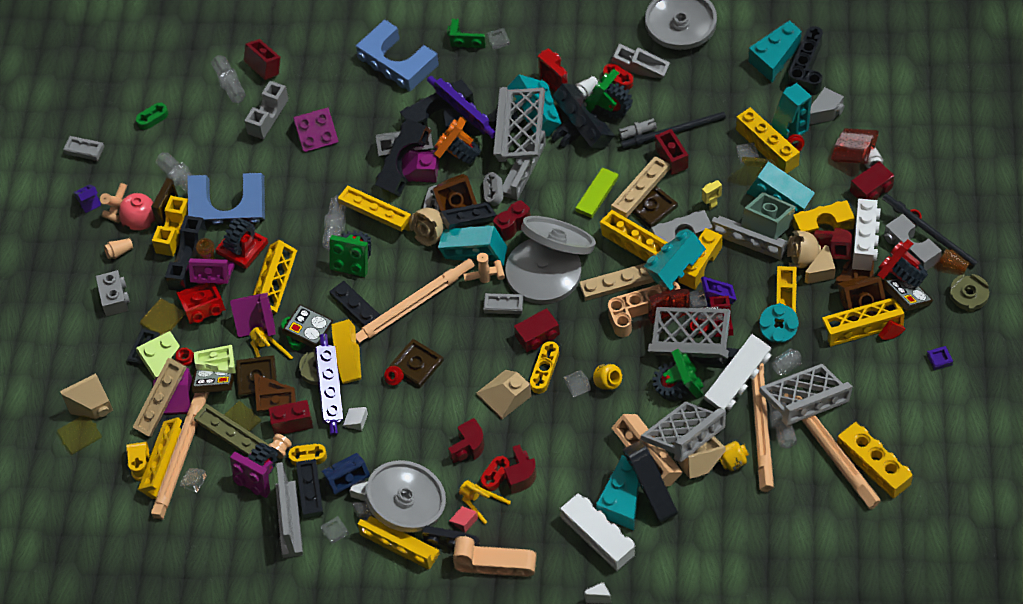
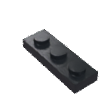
(467, 215)
(353, 303)
(309, 488)

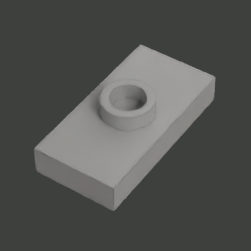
(83, 148)
(503, 303)

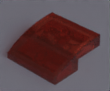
(854, 145)
(672, 299)

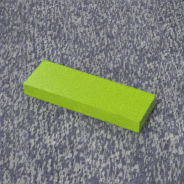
(597, 192)

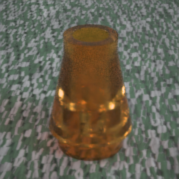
(205, 248)
(953, 260)

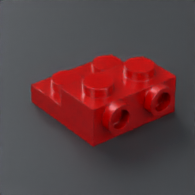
(551, 70)
(201, 302)

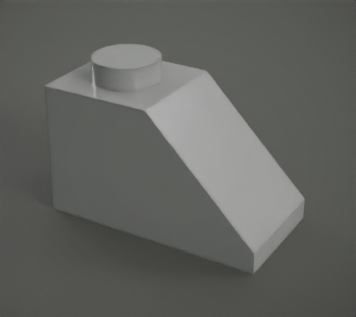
(826, 107)

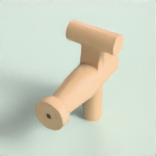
(114, 203)
(484, 271)

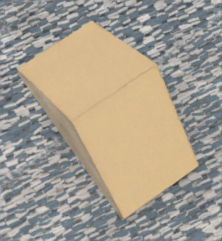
(821, 268)

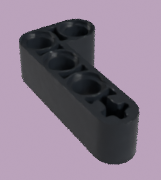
(800, 70)
(650, 480)

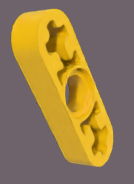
(546, 375)

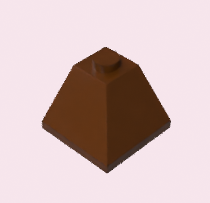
(454, 193)
(861, 292)

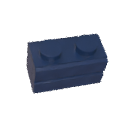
(346, 473)

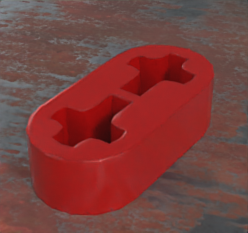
(623, 75)
(492, 471)

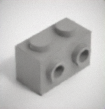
(112, 294)

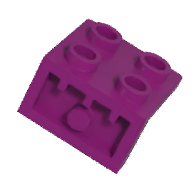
(315, 129)
(210, 271)
(252, 313)

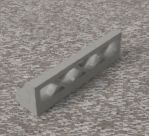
(521, 171)
(735, 233)

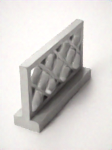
(504, 125)
(692, 349)
(813, 403)
(693, 437)
(288, 515)

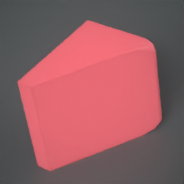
(464, 518)

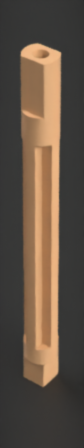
(413, 301)
(762, 433)
(178, 457)
(840, 459)

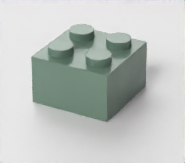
(768, 216)

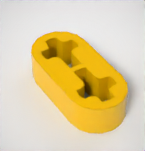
(308, 452)

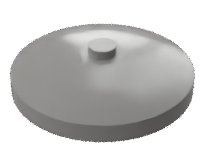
(681, 22)
(558, 235)
(542, 273)
(405, 496)

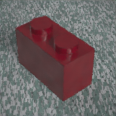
(262, 59)
(671, 151)
(872, 182)
(536, 330)
(291, 417)

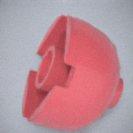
(136, 211)

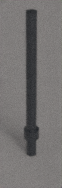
(639, 140)
(900, 207)

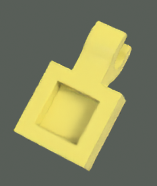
(711, 193)

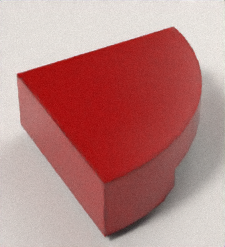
(891, 330)

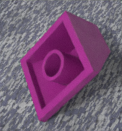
(420, 166)
(182, 396)

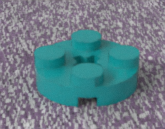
(779, 334)

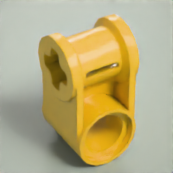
(138, 458)

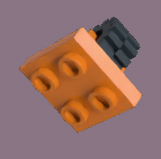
(457, 142)

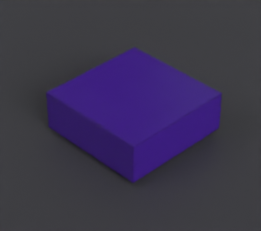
(939, 358)

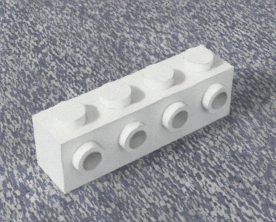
(865, 236)
(737, 373)
(597, 531)

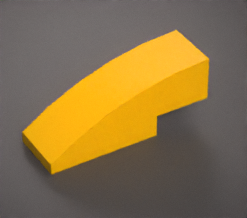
(786, 287)
(346, 351)

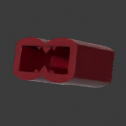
(510, 221)

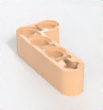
(628, 310)
(492, 560)

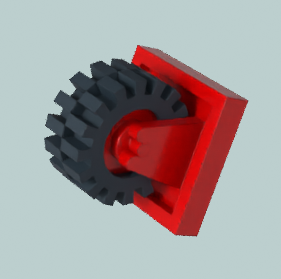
(241, 243)
(903, 265)

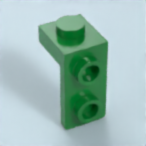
(464, 39)

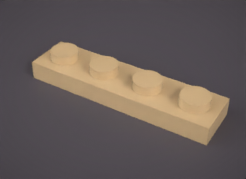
(640, 187)
(615, 282)
(159, 397)

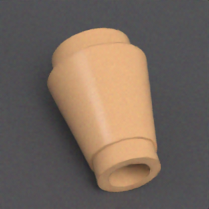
(117, 248)

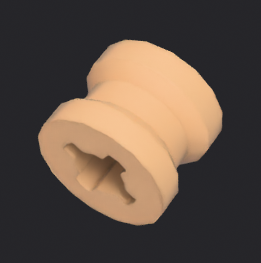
(280, 444)

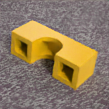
(837, 215)
(168, 237)
(713, 243)

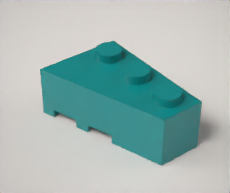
(775, 49)
(792, 112)
(550, 114)
(781, 186)
(471, 241)
(674, 258)
(620, 495)

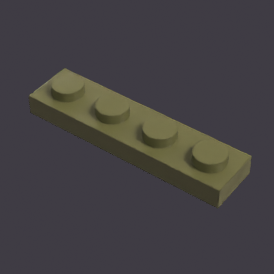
(227, 429)

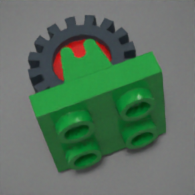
(610, 97)
(350, 253)
(675, 379)

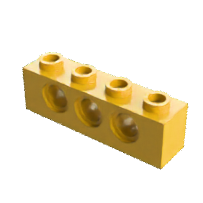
(767, 140)
(630, 236)
(876, 469)

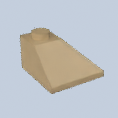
(505, 393)
(87, 398)
(702, 459)

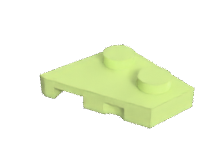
(157, 351)
(216, 359)

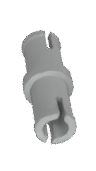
(638, 128)

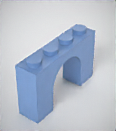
(405, 73)
(250, 208)

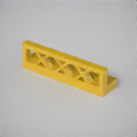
(375, 208)
(270, 269)
(865, 325)
(160, 457)
(398, 542)

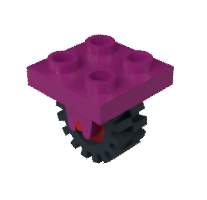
(254, 469)

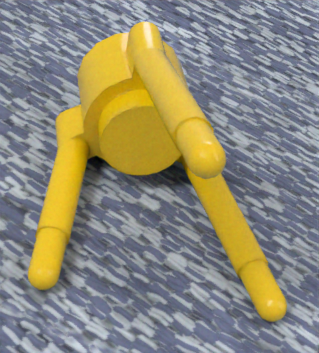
(261, 338)
(472, 491)

